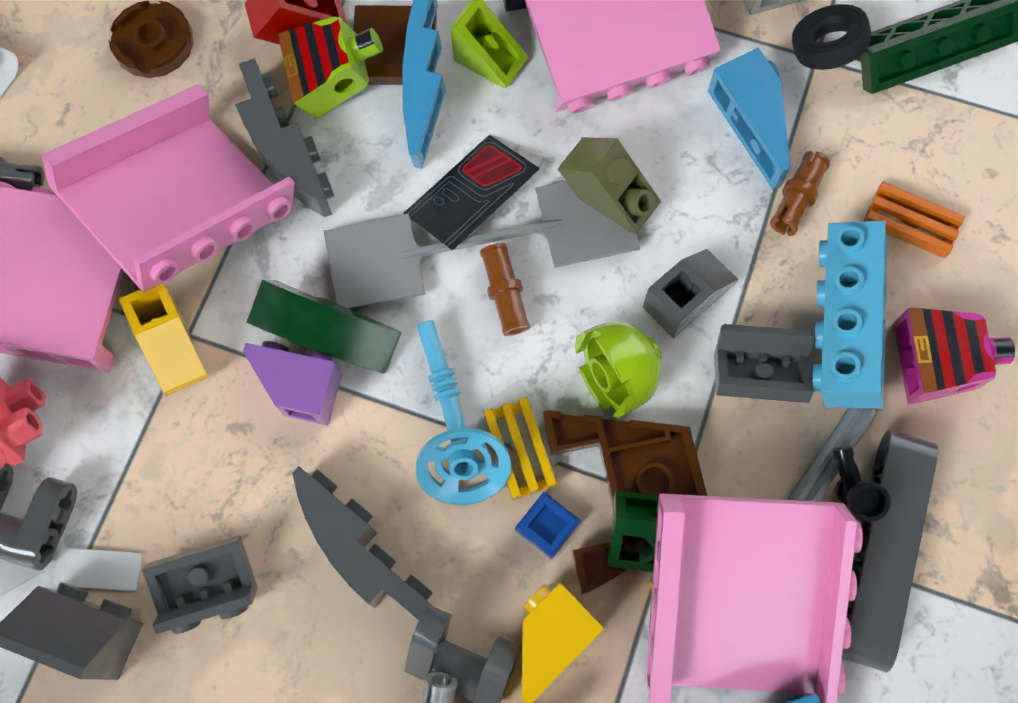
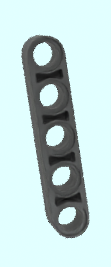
(890, 550)

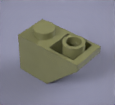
(610, 182)

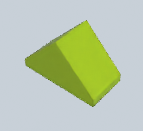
(486, 45)

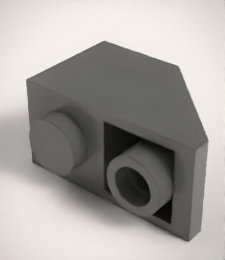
(687, 291)

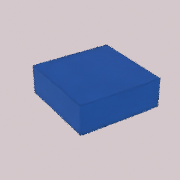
(547, 525)

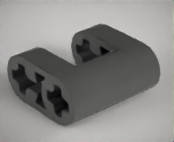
(35, 538)
(477, 677)

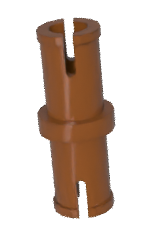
(800, 193)
(504, 289)

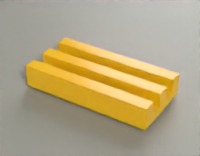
(508, 411)

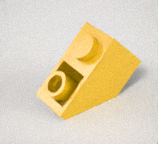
(163, 338)

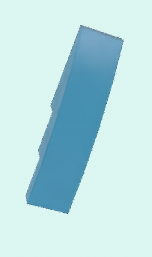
(421, 85)

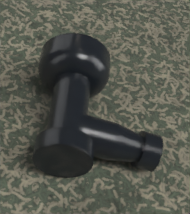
(864, 498)

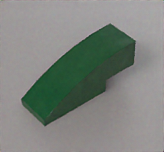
(323, 326)

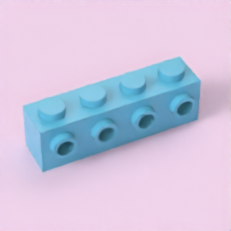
(853, 315)

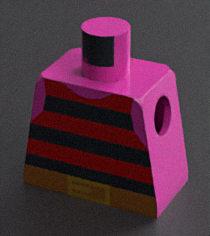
(947, 353)

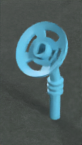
(464, 441)

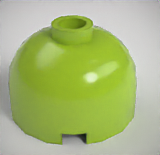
(620, 365)

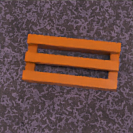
(915, 213)

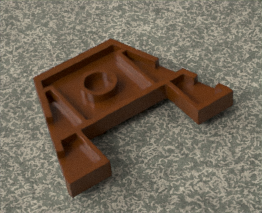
(635, 459)

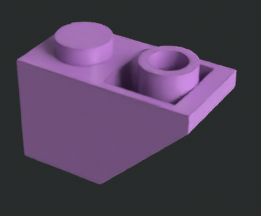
(296, 383)

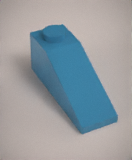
(753, 105)

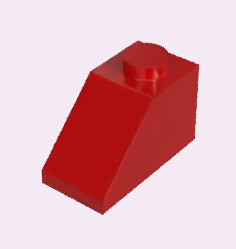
(276, 16)

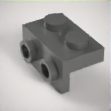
(764, 363)
(200, 585)

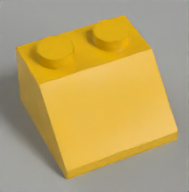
(552, 637)

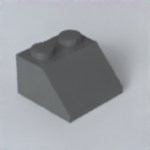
(71, 632)

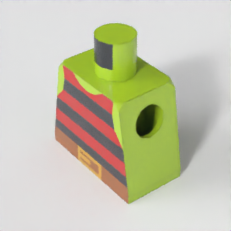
(326, 63)

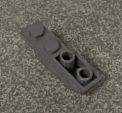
(280, 143)
(343, 536)

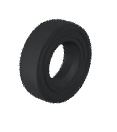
(837, 52)

